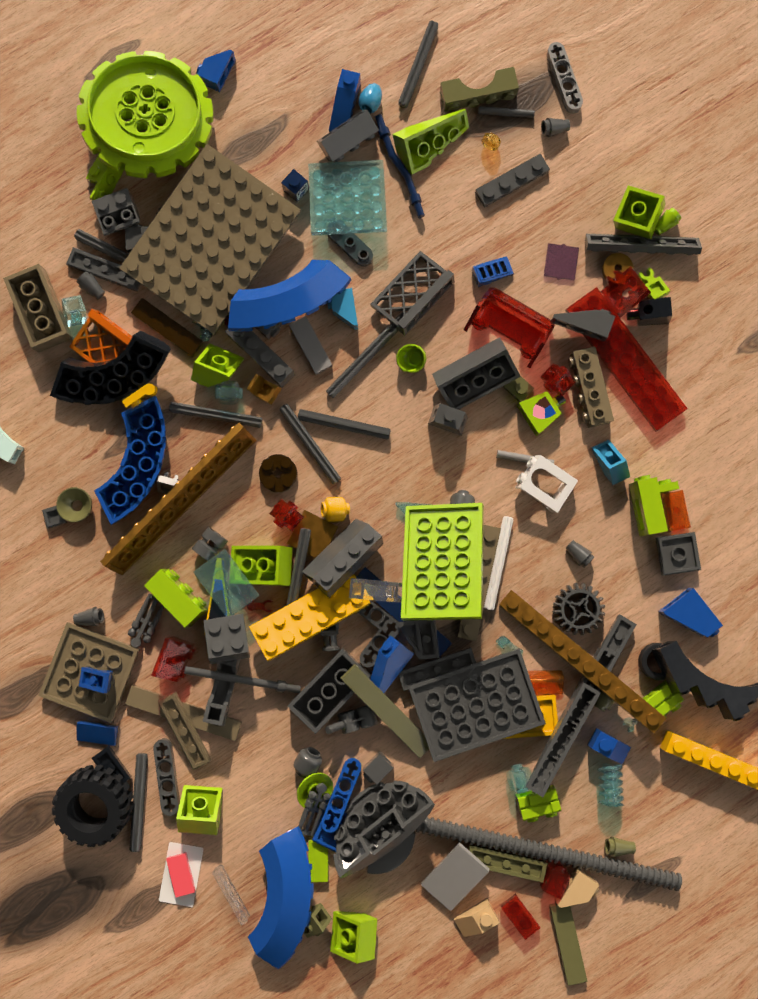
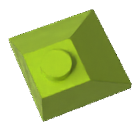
(215, 366)

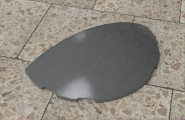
(378, 823)

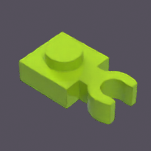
(655, 285)

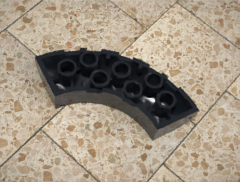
(112, 379)

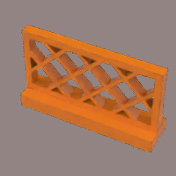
(105, 324)

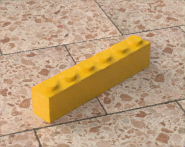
(710, 759)

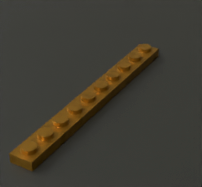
(583, 662)

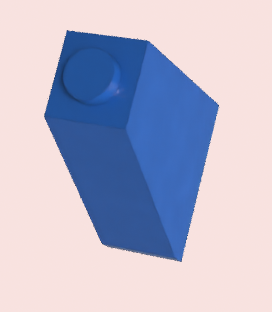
(692, 613)

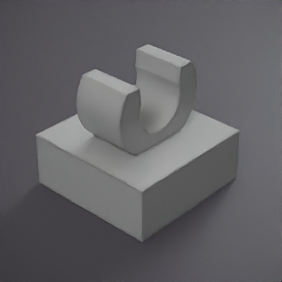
(166, 484)

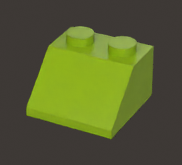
(199, 810)
(354, 936)

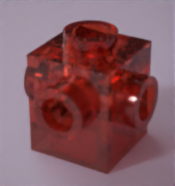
(557, 379)
(286, 515)

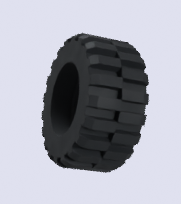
(80, 825)

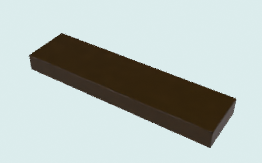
(167, 327)

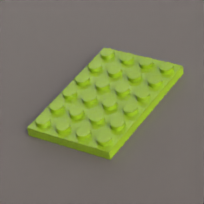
(443, 562)

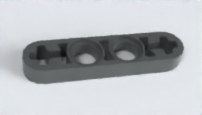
(166, 776)

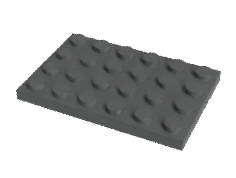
(476, 705)

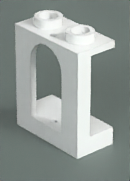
(552, 503)

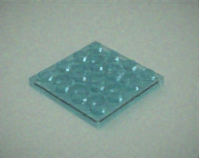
(347, 197)

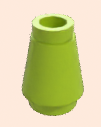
(667, 221)

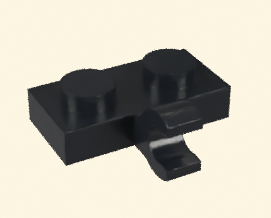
(110, 760)

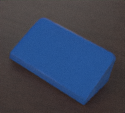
(96, 733)

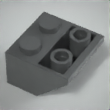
(116, 211)

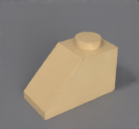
(579, 889)
(477, 919)

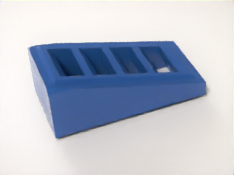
(489, 279)

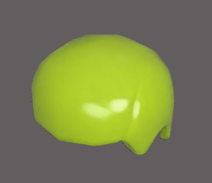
(411, 358)

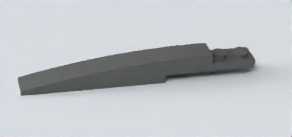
(578, 709)

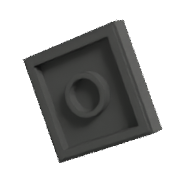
(678, 553)

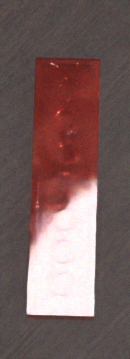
(632, 366)

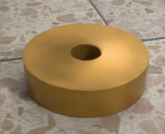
(616, 259)

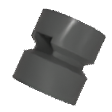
(204, 549)

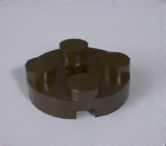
(270, 465)

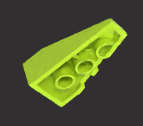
(426, 140)

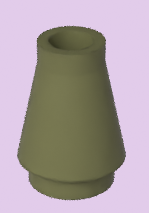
(618, 847)

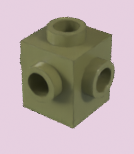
(318, 921)

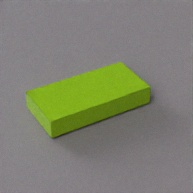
(319, 859)

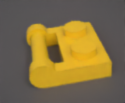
(137, 397)

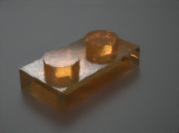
(676, 510)

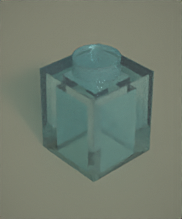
(74, 310)

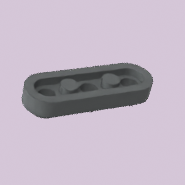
(355, 249)

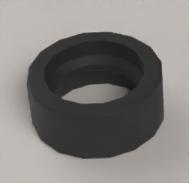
(643, 662)

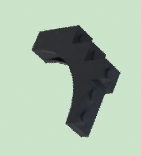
(685, 678)

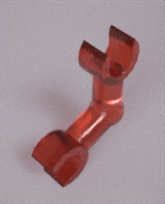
(258, 606)

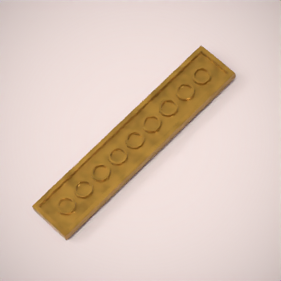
(178, 500)

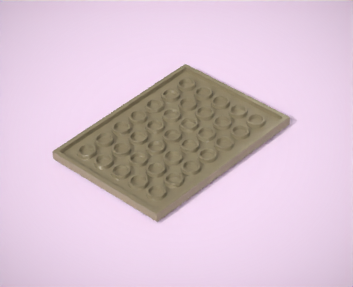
(210, 238)

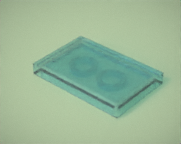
(226, 583)

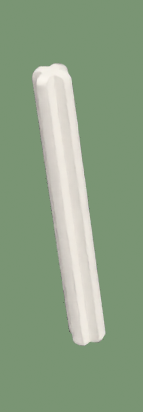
(498, 564)

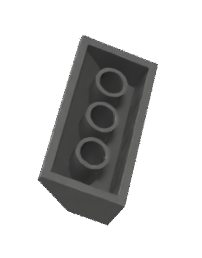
(476, 374)
(343, 557)

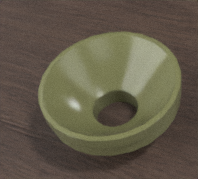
(65, 502)

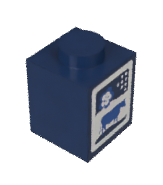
(295, 185)

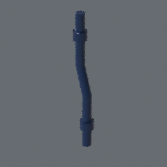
(414, 198)

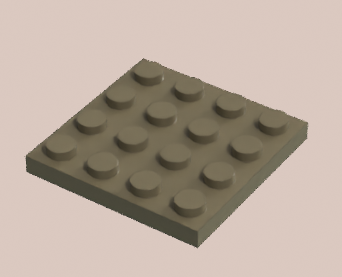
(86, 648)

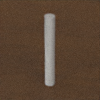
(515, 456)

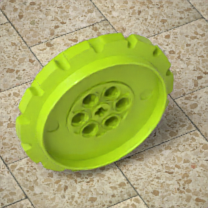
(132, 80)

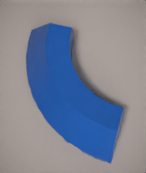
(287, 299)
(287, 898)

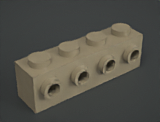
(591, 387)

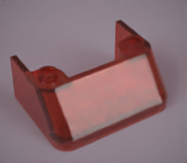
(513, 321)

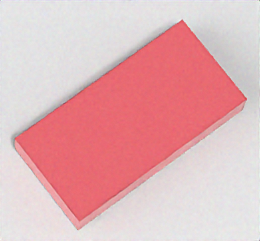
(180, 874)

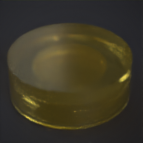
(491, 141)

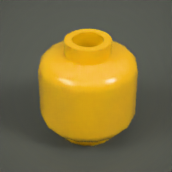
(335, 509)

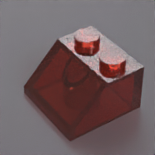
(173, 659)

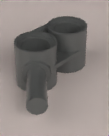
(353, 719)

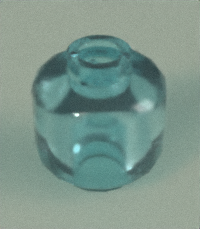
(228, 392)
(518, 778)

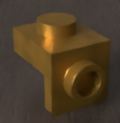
(263, 389)

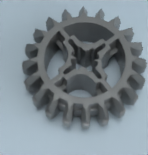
(582, 601)

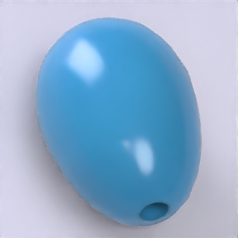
(370, 98)

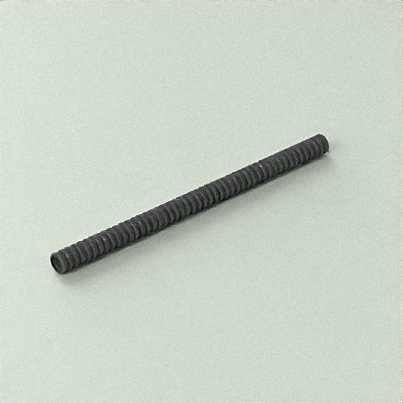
(552, 853)

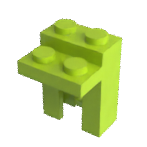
(648, 503)

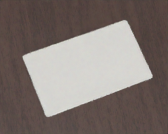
(194, 857)

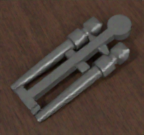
(136, 642)
(311, 807)

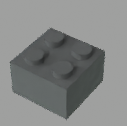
(226, 638)

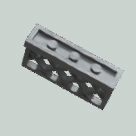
(427, 298)

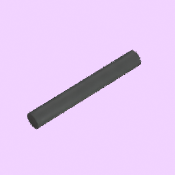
(506, 112)

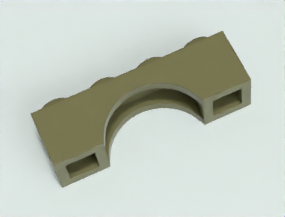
(457, 95)

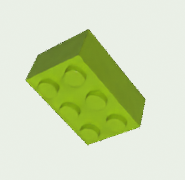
(176, 597)

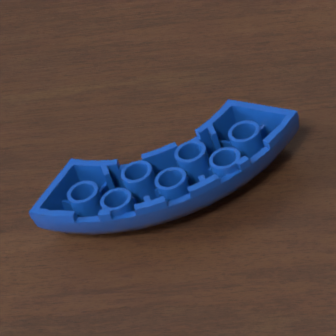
(140, 461)

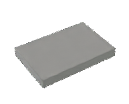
(455, 876)

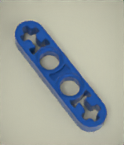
(343, 795)

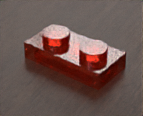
(520, 916)

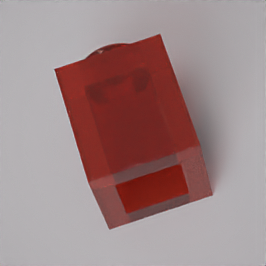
(555, 880)

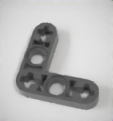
(381, 625)

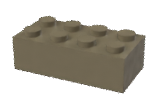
(38, 308)

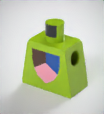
(541, 410)

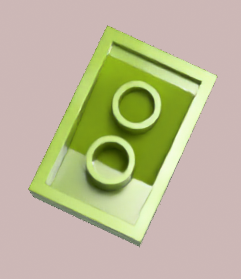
(264, 564)

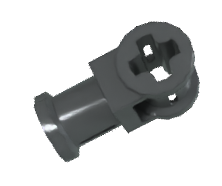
(332, 632)

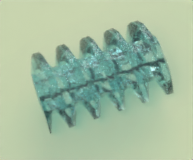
(611, 784)

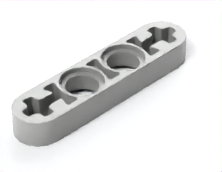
(562, 78)

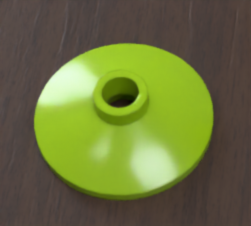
(310, 784)

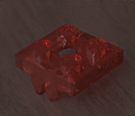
(616, 286)

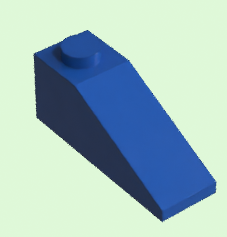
(345, 98)
(389, 663)

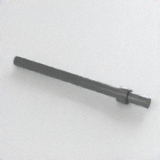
(280, 686)

